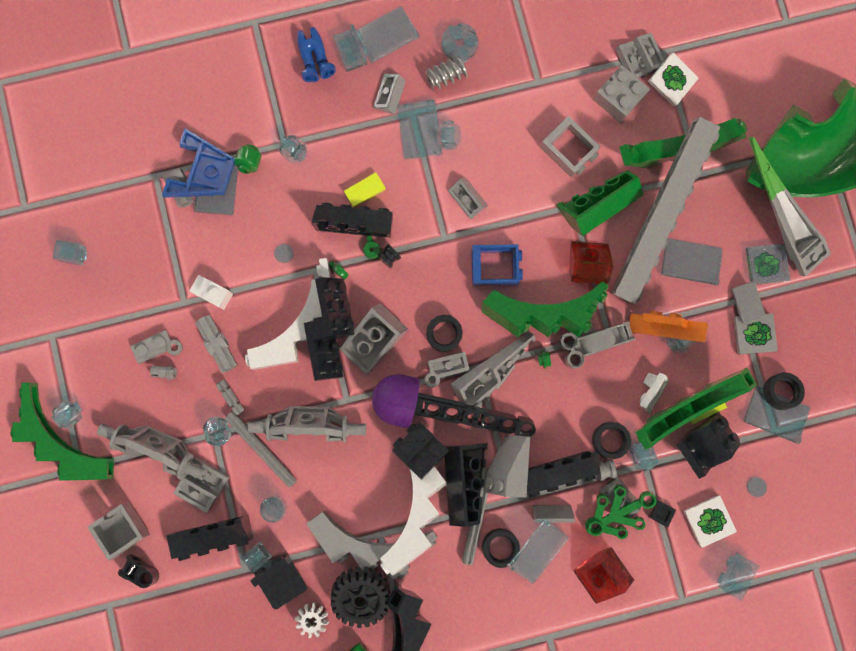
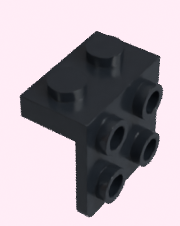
(279, 581)

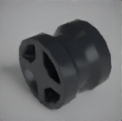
(389, 256)

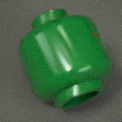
(247, 159)

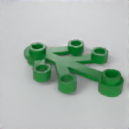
(618, 514)

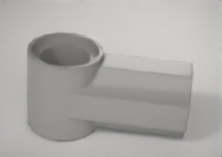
(179, 175)

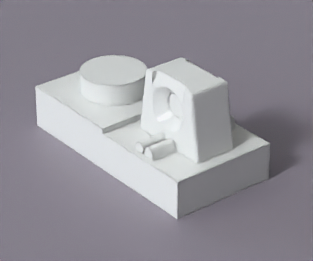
(657, 385)

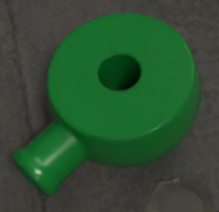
(371, 245)
(339, 270)

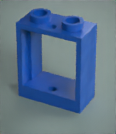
(476, 264)

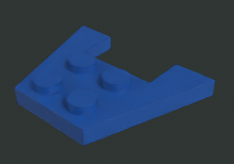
(209, 171)

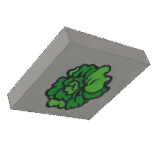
(755, 336)

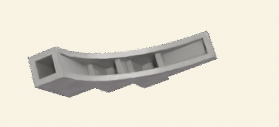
(339, 543)

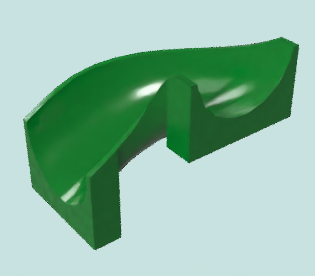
(814, 156)

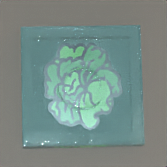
(768, 264)

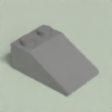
(373, 338)
(509, 468)

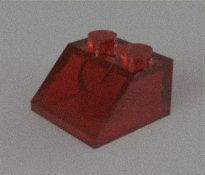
(590, 262)
(604, 575)

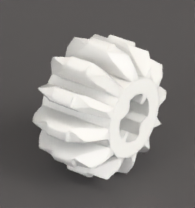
(308, 613)

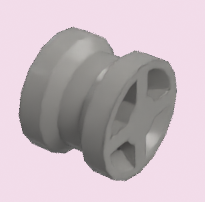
(607, 470)

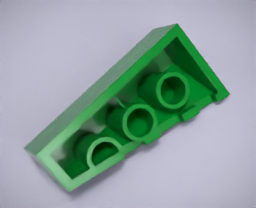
(601, 202)

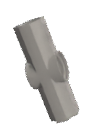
(216, 343)

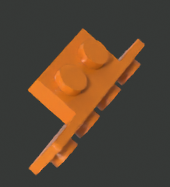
(668, 326)

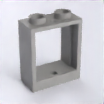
(561, 160)

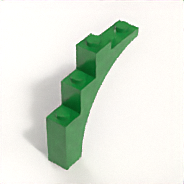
(545, 318)
(694, 405)
(50, 447)

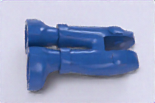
(306, 47)

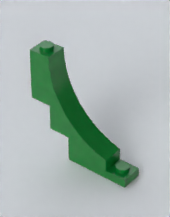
(652, 153)

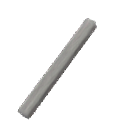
(261, 449)
(474, 531)

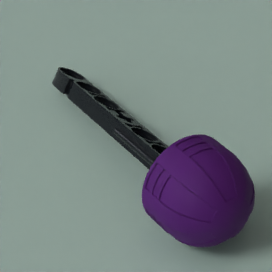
(398, 400)

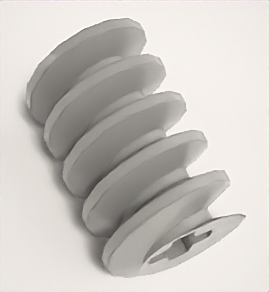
(446, 72)

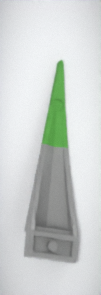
(801, 237)

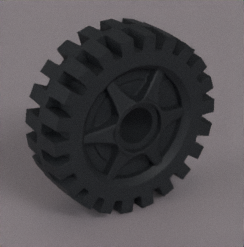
(356, 584)

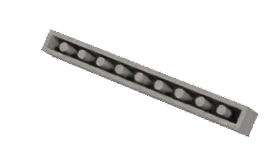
(665, 210)

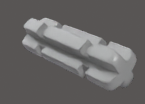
(230, 397)

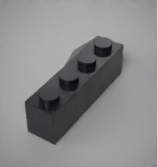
(353, 220)
(562, 471)
(464, 483)
(210, 537)

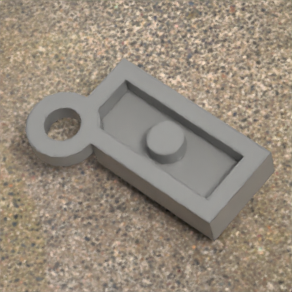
(155, 346)
(446, 367)

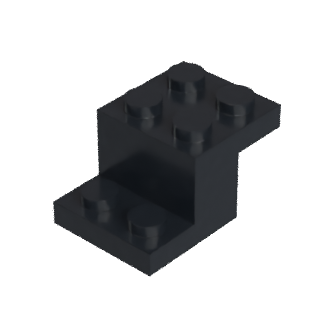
(709, 444)

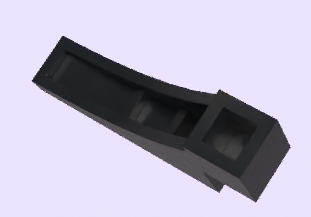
(408, 626)

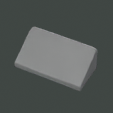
(389, 93)
(467, 197)
(748, 303)
(628, 498)
(553, 513)

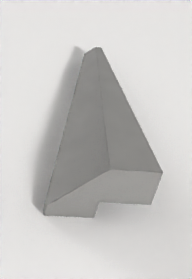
(482, 380)

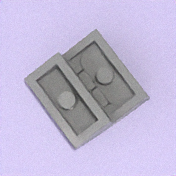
(641, 55)
(205, 492)

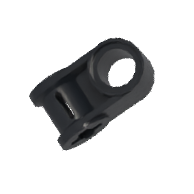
(135, 569)

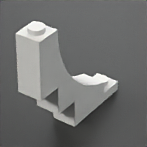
(284, 348)
(412, 540)

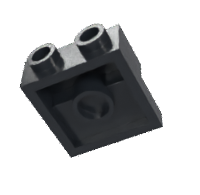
(419, 450)

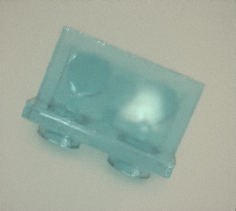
(350, 49)
(738, 576)

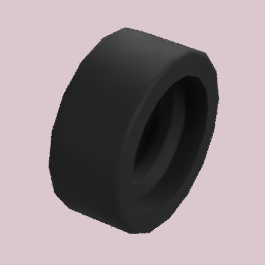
(458, 329)
(793, 381)
(626, 444)
(486, 545)

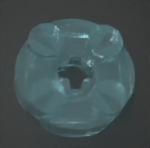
(458, 32)

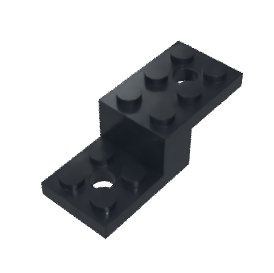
(333, 325)

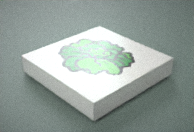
(673, 79)
(709, 521)

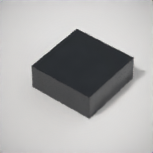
(662, 513)

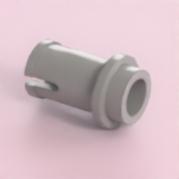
(163, 372)

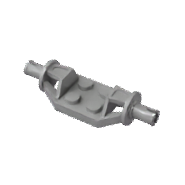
(307, 421)
(156, 445)

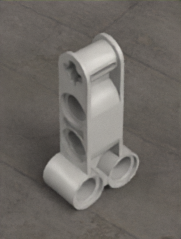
(595, 342)

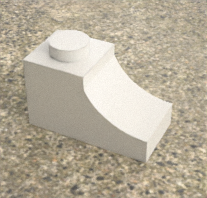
(211, 292)

